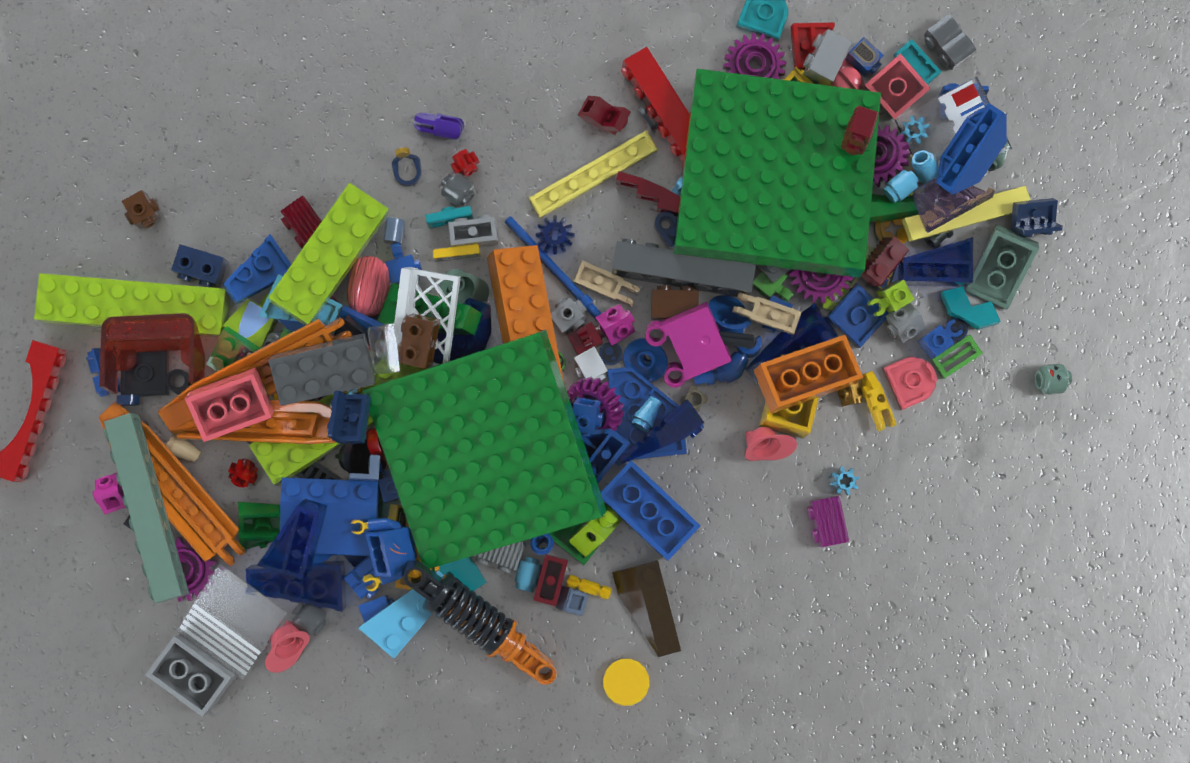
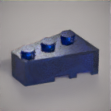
(940, 267)

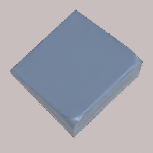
(572, 600)

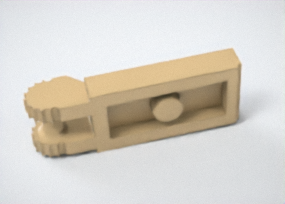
(604, 282)
(769, 313)

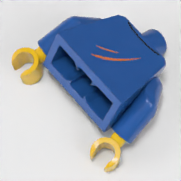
(389, 549)

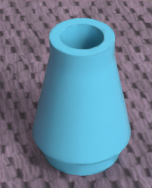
(646, 415)

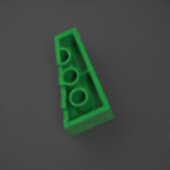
(465, 320)

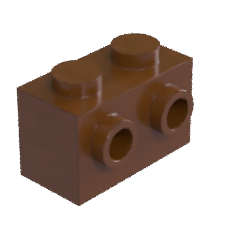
(670, 302)
(418, 340)

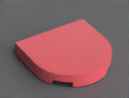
(911, 380)

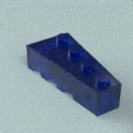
(320, 587)

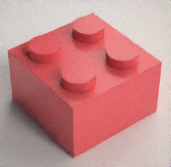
(898, 86)

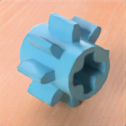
(909, 132)
(838, 477)

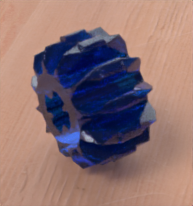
(548, 230)

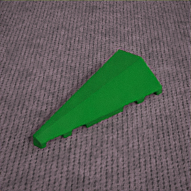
(885, 210)
(258, 524)

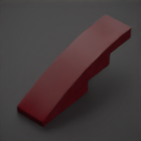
(650, 191)

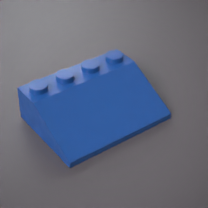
(345, 502)

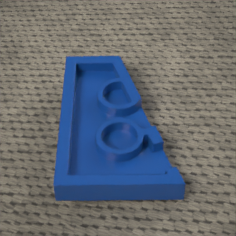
(257, 271)

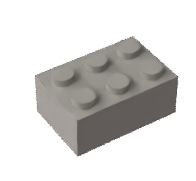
(191, 675)

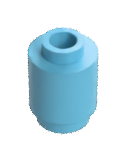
(925, 166)
(901, 186)
(528, 574)

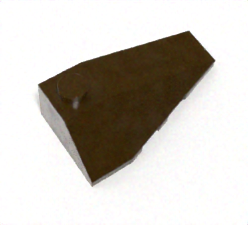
(647, 601)

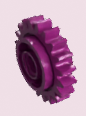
(757, 51)
(893, 157)
(819, 287)
(199, 572)

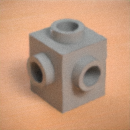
(561, 315)
(905, 323)

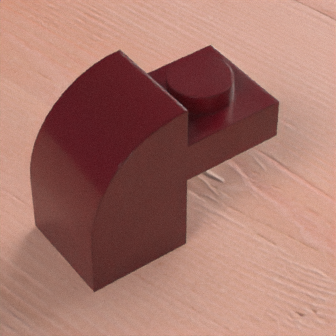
(604, 115)

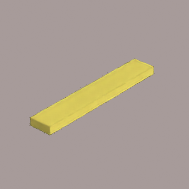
(593, 174)
(996, 207)

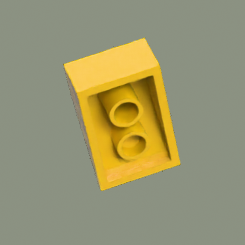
(793, 420)

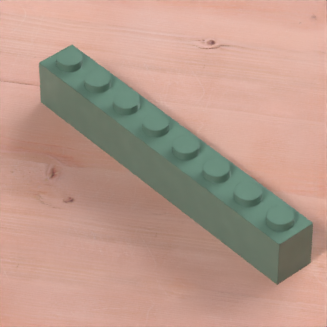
(146, 508)

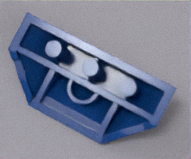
(973, 149)
(604, 450)

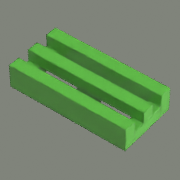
(940, 367)

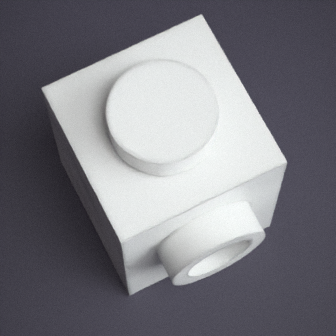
(590, 364)

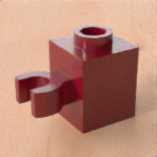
(586, 338)

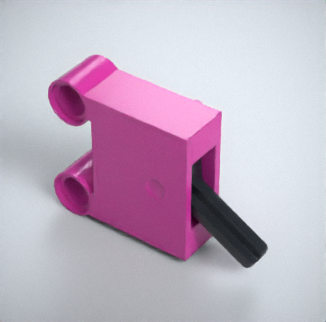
(696, 342)

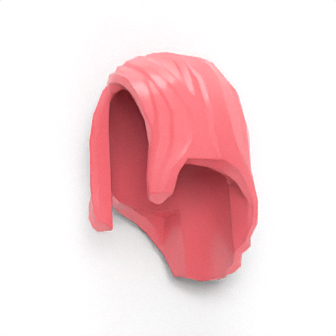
(368, 285)

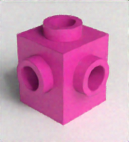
(616, 324)
(108, 494)

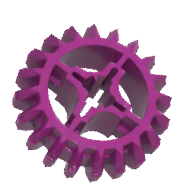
(595, 390)

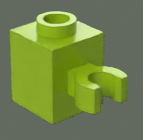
(892, 297)

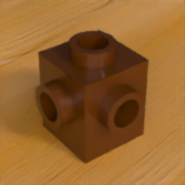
(141, 210)

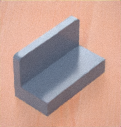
(373, 470)

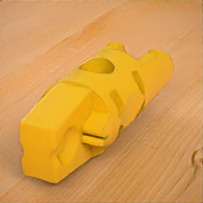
(877, 401)

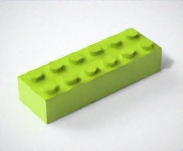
(329, 255)

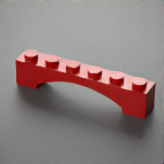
(45, 366)

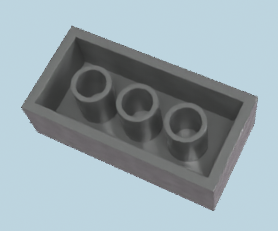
(322, 369)

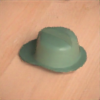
(469, 286)

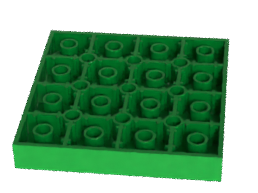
(772, 176)
(485, 450)

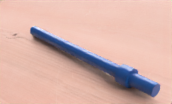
(554, 269)

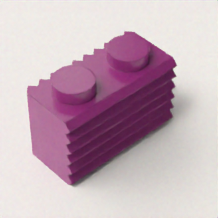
(828, 521)

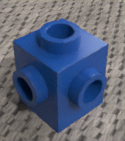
(587, 415)

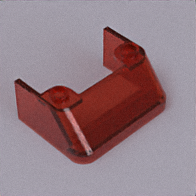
(147, 333)

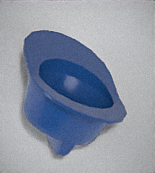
(722, 307)

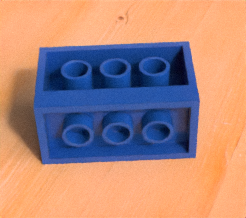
(649, 510)

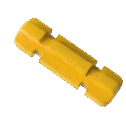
(588, 587)

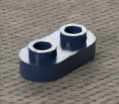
(667, 234)

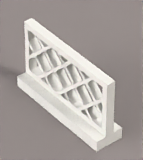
(407, 298)

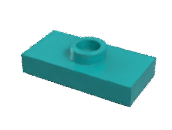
(919, 61)
(447, 215)

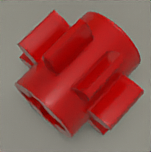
(465, 163)
(243, 473)

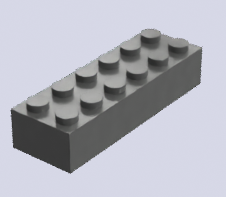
(663, 267)

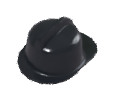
(355, 457)

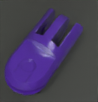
(439, 125)

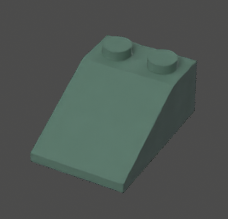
(1002, 266)

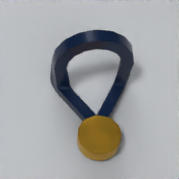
(400, 154)

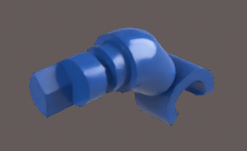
(733, 370)

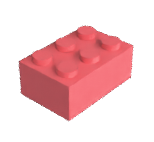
(229, 404)

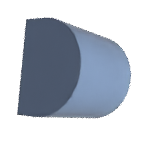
(393, 230)

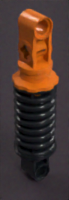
(478, 621)

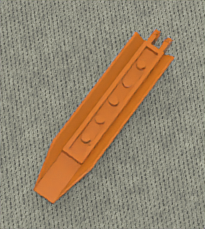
(177, 413)
(291, 423)
(185, 500)

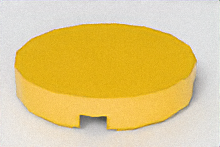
(626, 681)

